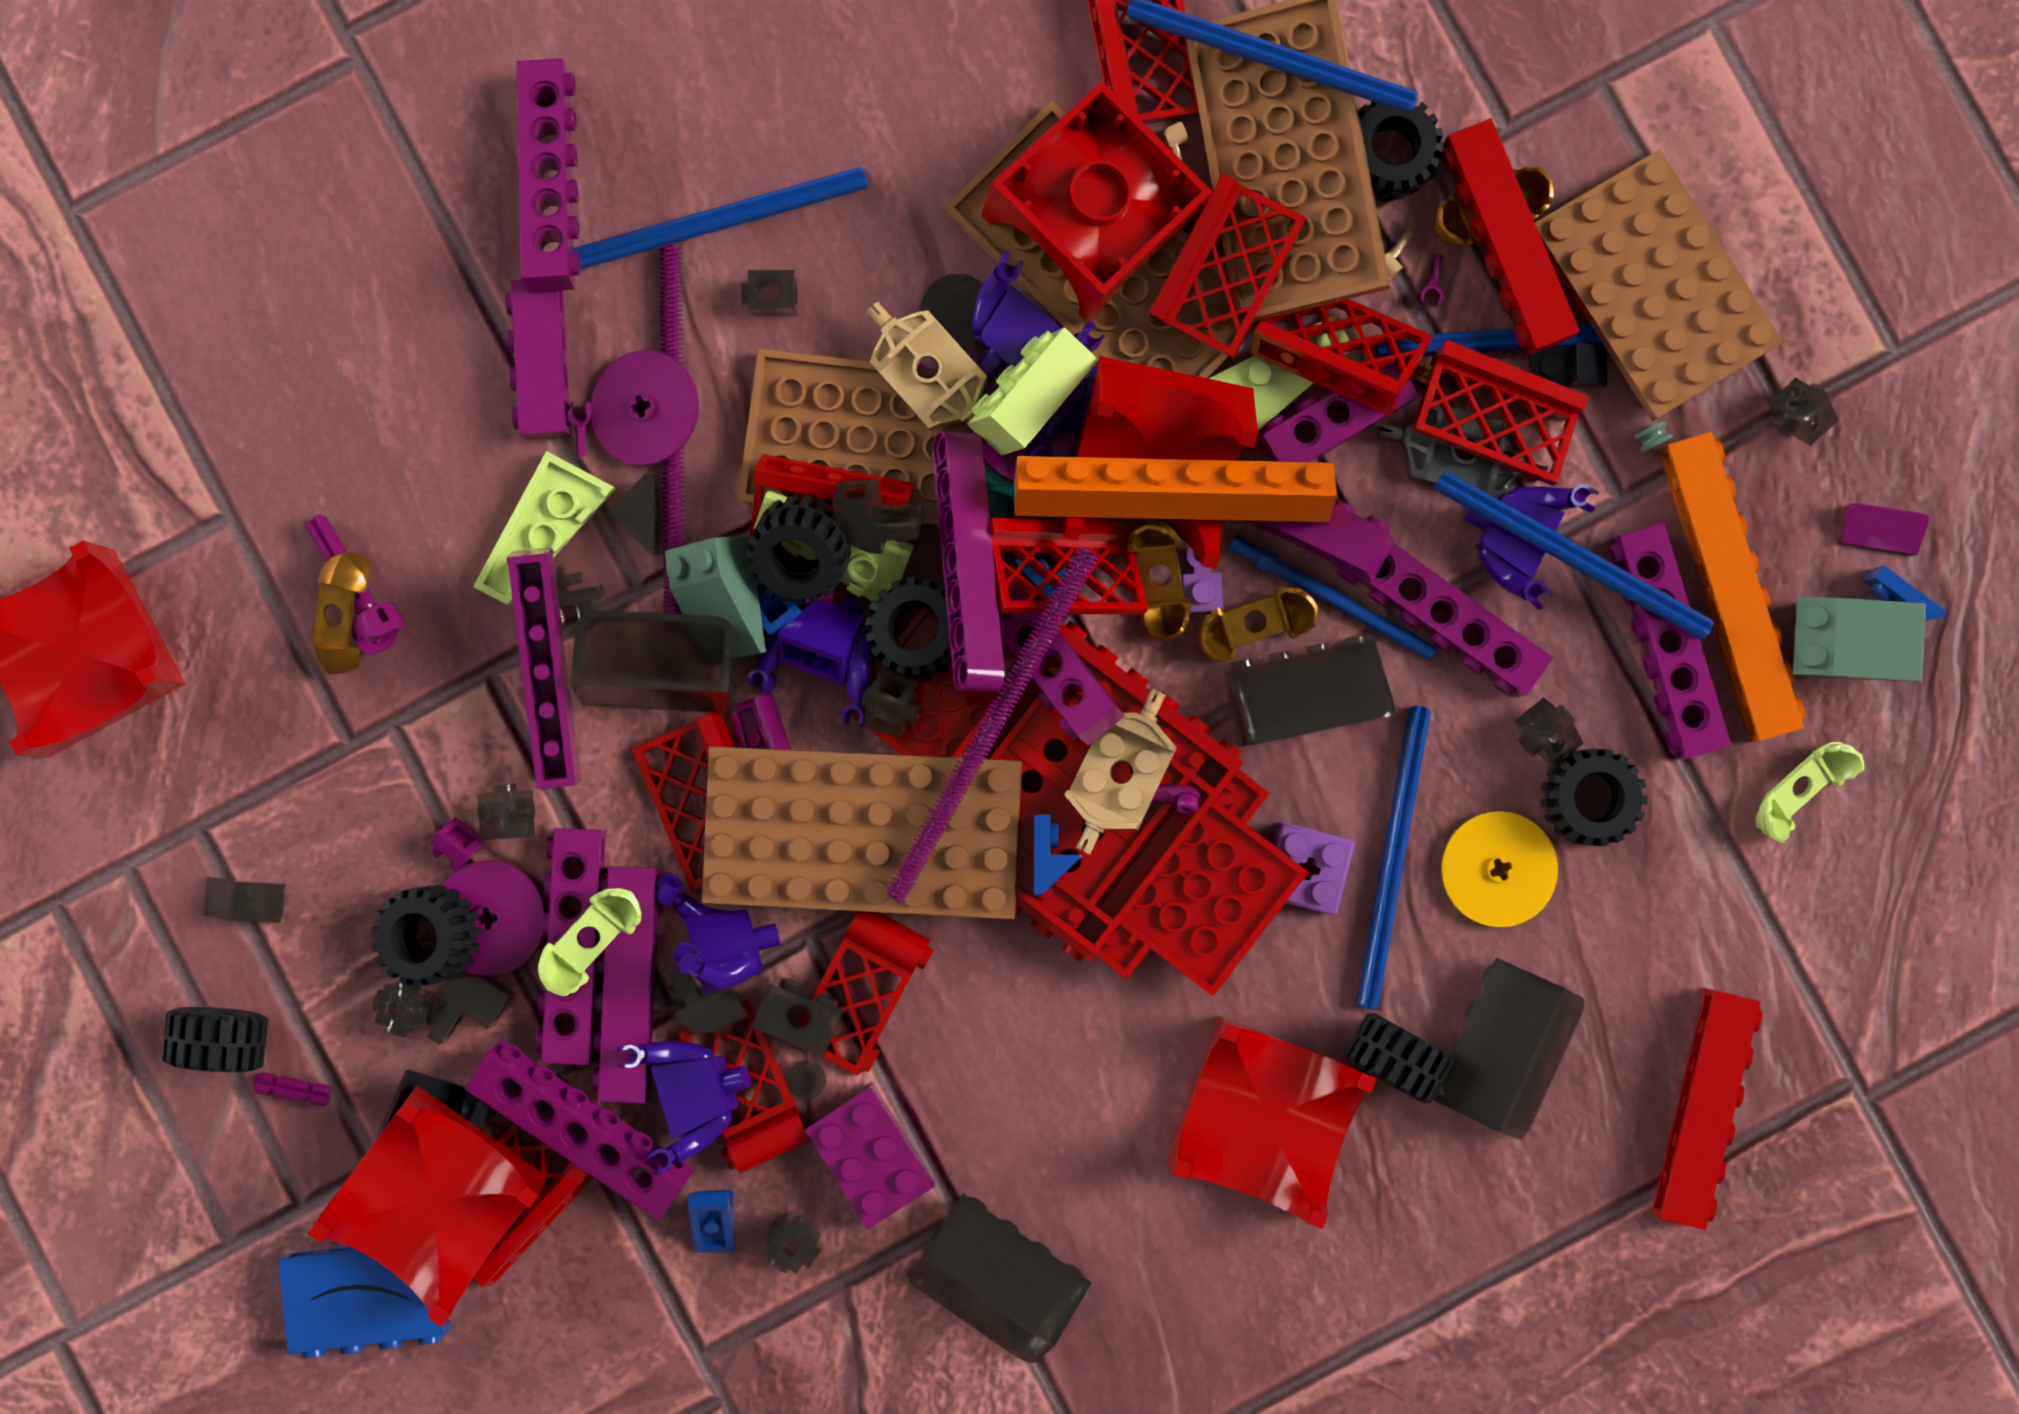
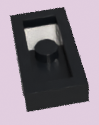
(1572, 366)

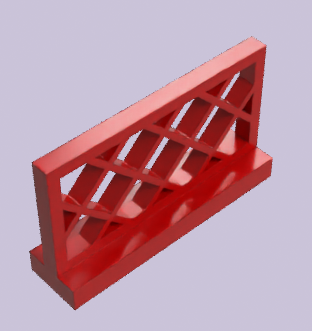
(1114, 65)
(1199, 247)
(1328, 364)
(1501, 381)
(816, 481)
(1046, 536)
(712, 732)
(538, 1217)

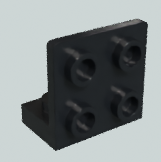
(447, 1092)

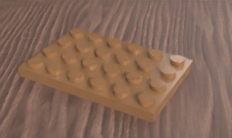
(1656, 285)
(838, 418)

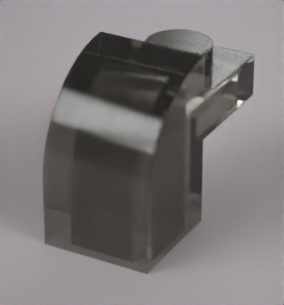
(870, 523)
(472, 996)
(707, 1014)

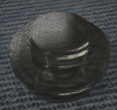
(806, 1079)

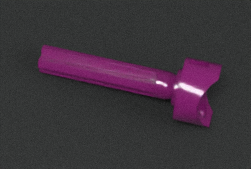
(372, 619)

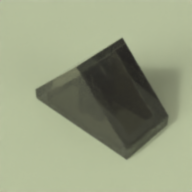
(640, 512)
(244, 900)

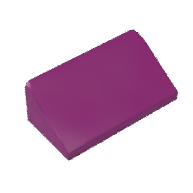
(1883, 528)
(759, 724)

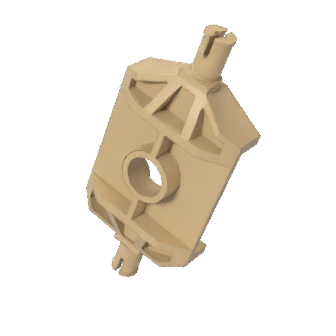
(907, 342)
(1115, 805)

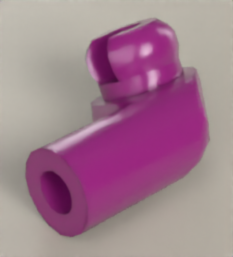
(1183, 796)

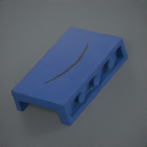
(349, 1302)

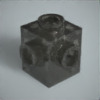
(1802, 411)
(891, 703)
(1544, 725)
(506, 813)
(416, 1008)
(801, 1231)

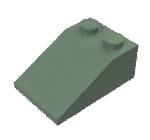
(716, 581)
(1859, 639)

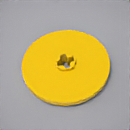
(1526, 883)

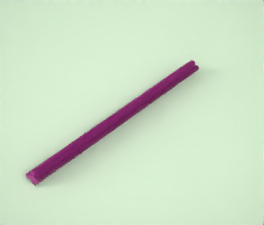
(671, 468)
(992, 724)

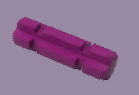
(292, 1089)

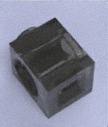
(783, 305)

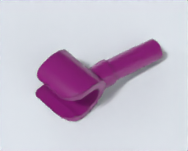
(1433, 281)
(579, 423)

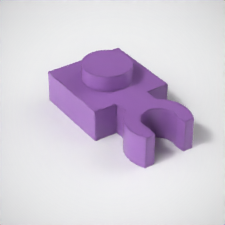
(1202, 587)

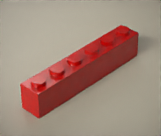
(1509, 237)
(1706, 1109)

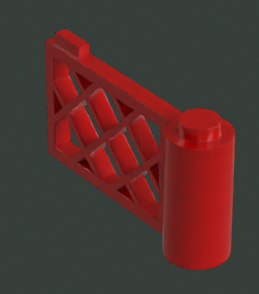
(891, 947)
(771, 1131)

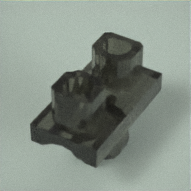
(585, 599)

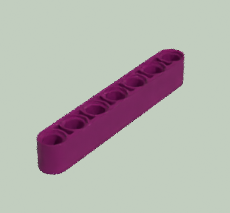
(968, 562)

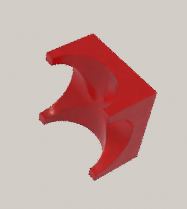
(1097, 196)
(1165, 416)
(79, 653)
(1268, 1119)
(430, 1201)

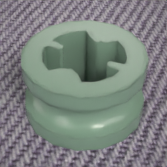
(1653, 436)

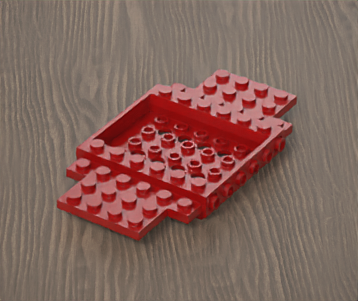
(1177, 885)

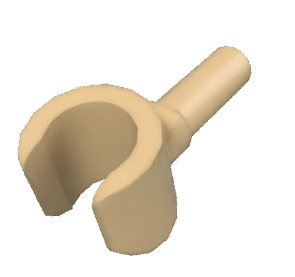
(1174, 136)
(1393, 265)

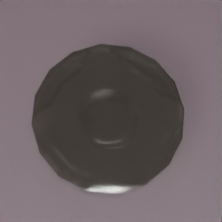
(952, 305)

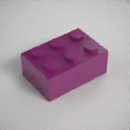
(870, 1156)

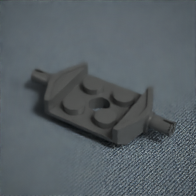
(1430, 458)

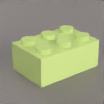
(1031, 390)

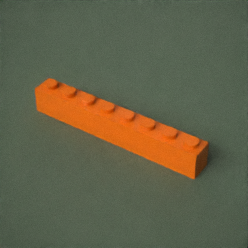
(1174, 489)
(1732, 587)

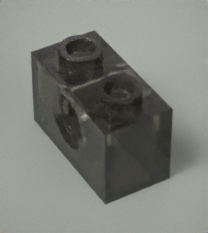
(775, 1018)

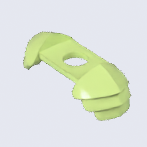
(1827, 763)
(564, 964)

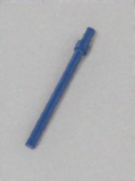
(1267, 561)

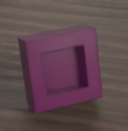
(456, 842)

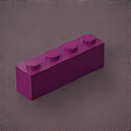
(539, 362)
(1345, 540)

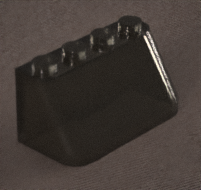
(654, 661)
(1307, 691)
(1509, 1048)
(999, 1280)

